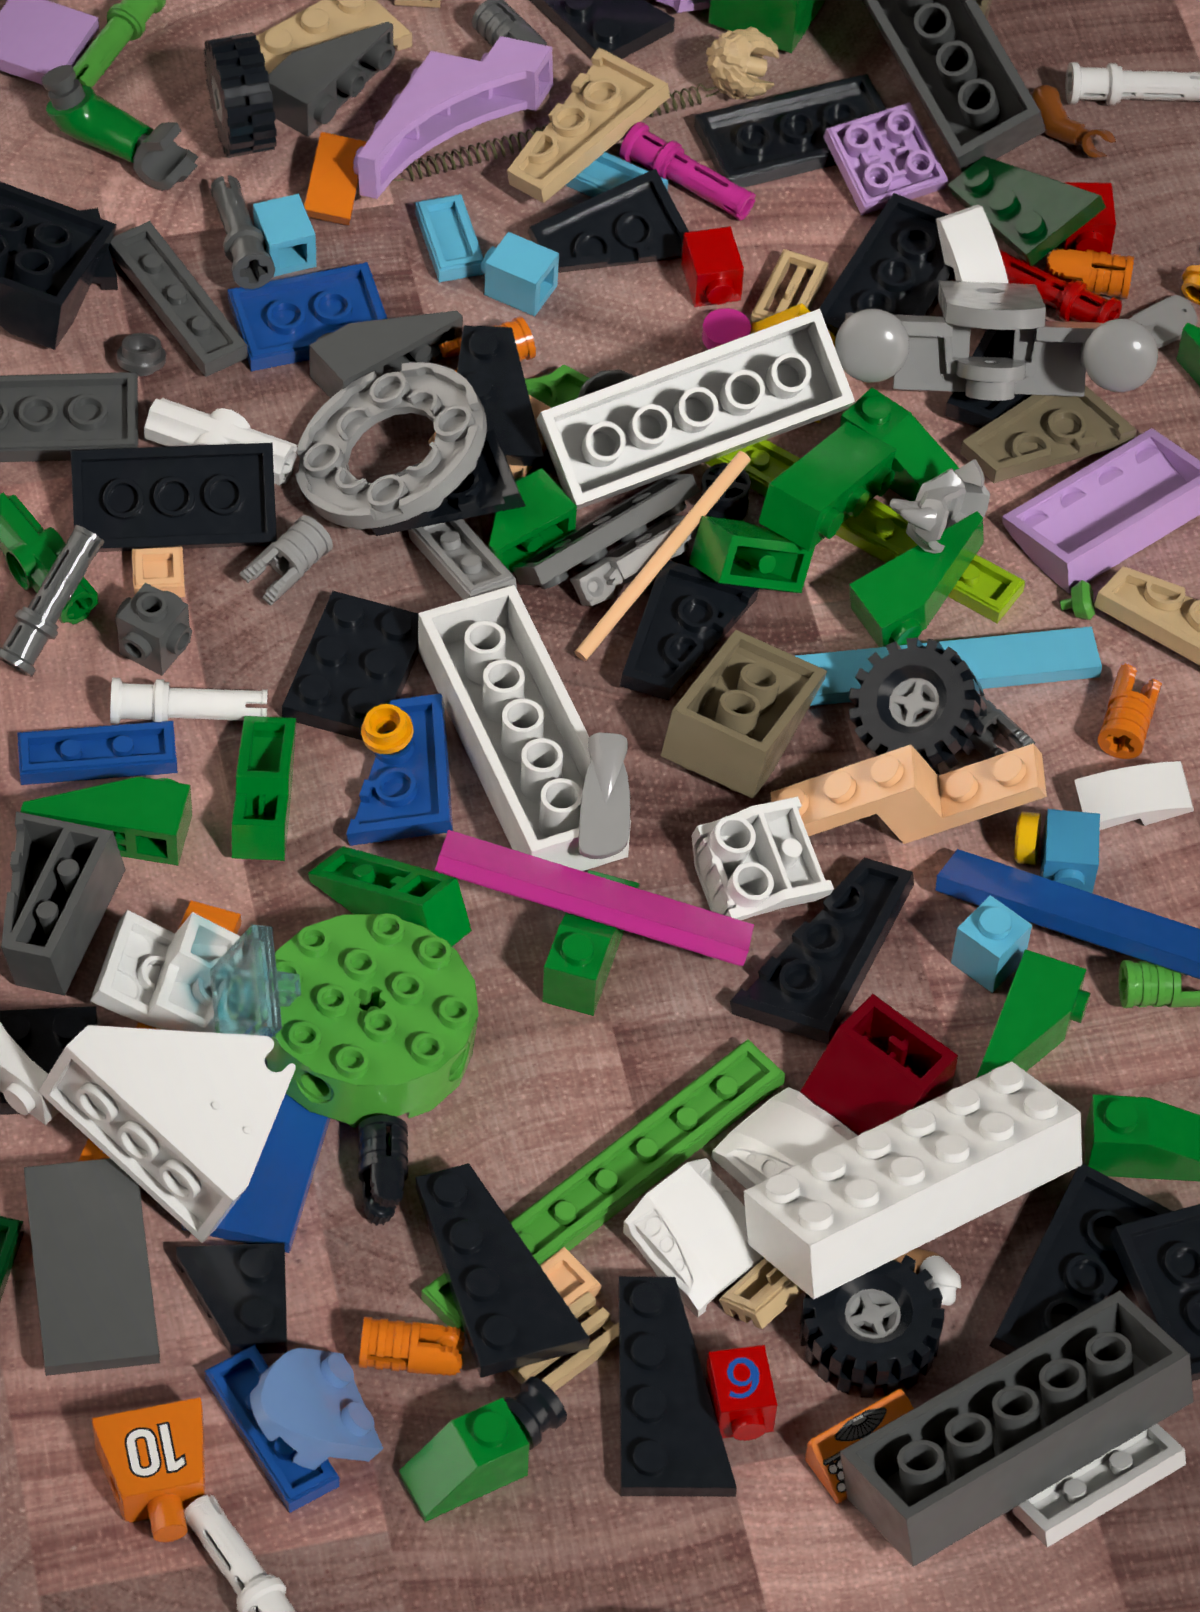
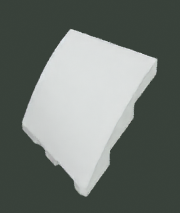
(163, 974)

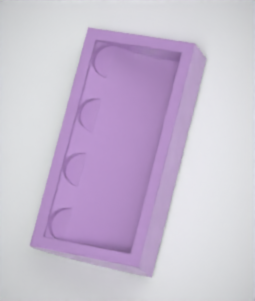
(1108, 509)

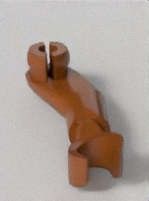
(1063, 128)

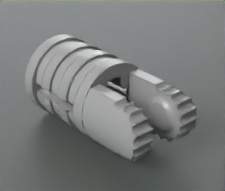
(290, 556)

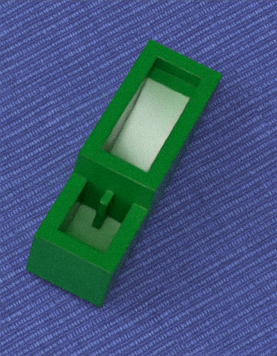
(263, 788)

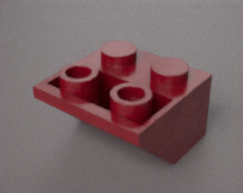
(879, 1068)

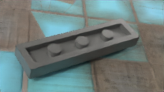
(178, 299)
(620, 523)

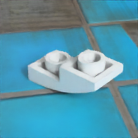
(971, 246)
(1136, 792)

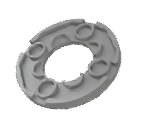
(391, 499)

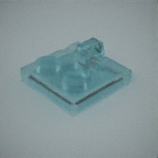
(249, 987)

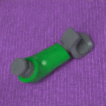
(104, 126)

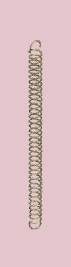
(526, 138)

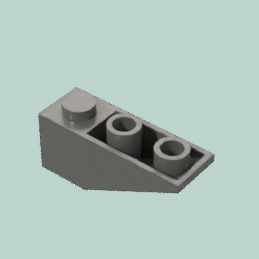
(321, 78)

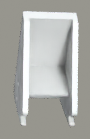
(173, 1111)

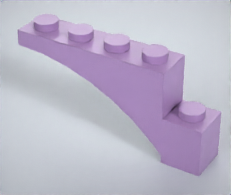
(448, 98)

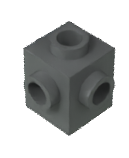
(153, 628)

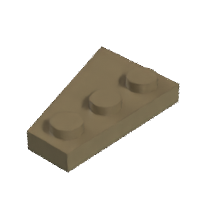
(1045, 434)

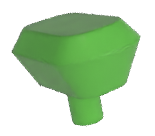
(1081, 601)

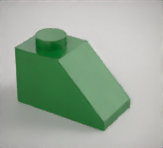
(528, 529)
(749, 555)
(467, 1460)

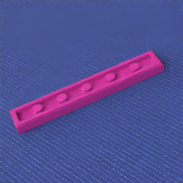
(595, 898)

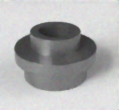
(141, 354)

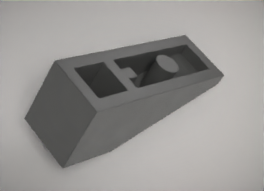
(380, 347)

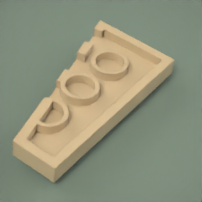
(326, 22)
(590, 121)
(1154, 609)

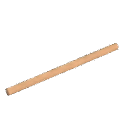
(662, 556)

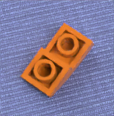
(333, 179)

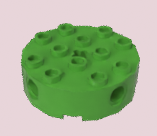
(377, 1020)

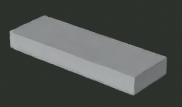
(462, 558)

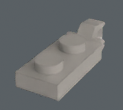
(625, 562)

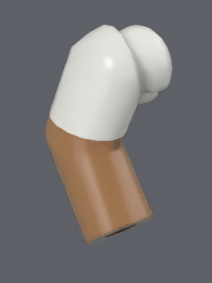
(943, 1274)

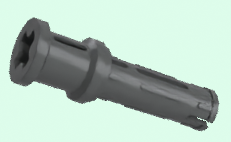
(243, 242)
(38, 621)

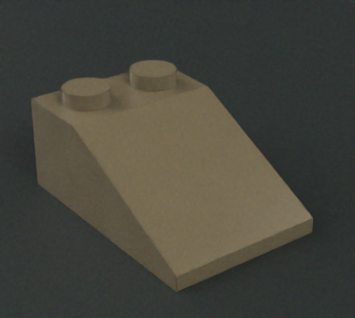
(741, 713)

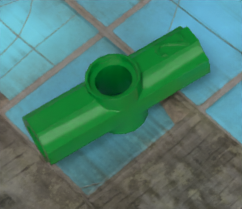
(32, 552)

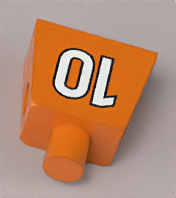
(154, 1463)

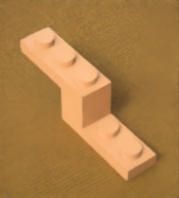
(911, 794)

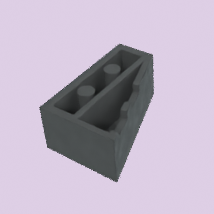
(56, 898)

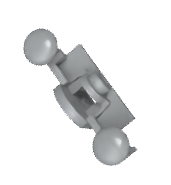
(1046, 355)

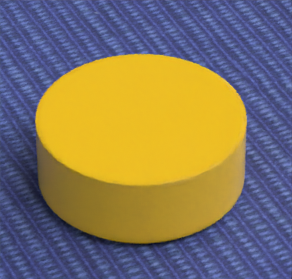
(1027, 838)

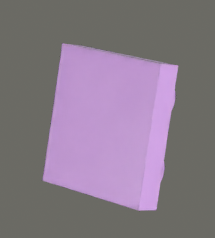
(42, 37)
(885, 157)

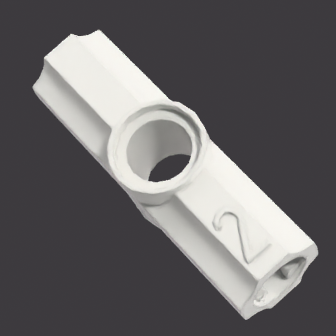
(184, 426)

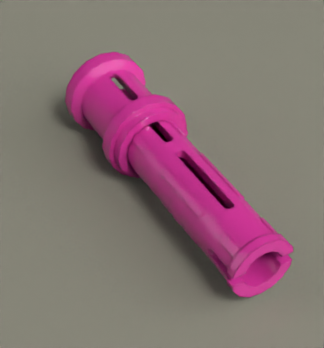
(676, 166)

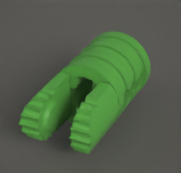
(1152, 985)

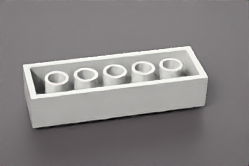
(695, 409)
(512, 720)
(912, 1179)

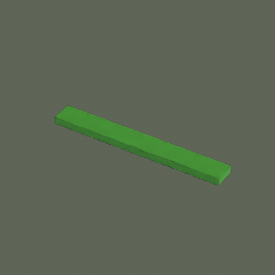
(635, 1161)

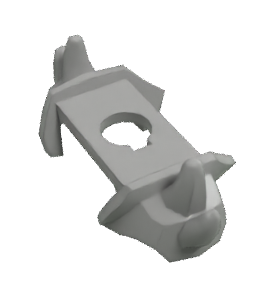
(942, 504)

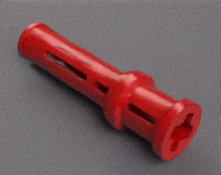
(1069, 299)

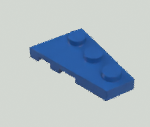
(409, 788)

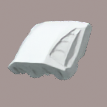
(758, 861)
(778, 1137)
(693, 1232)

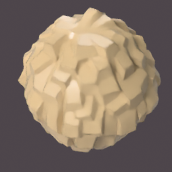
(737, 62)

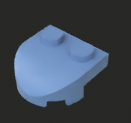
(315, 1408)

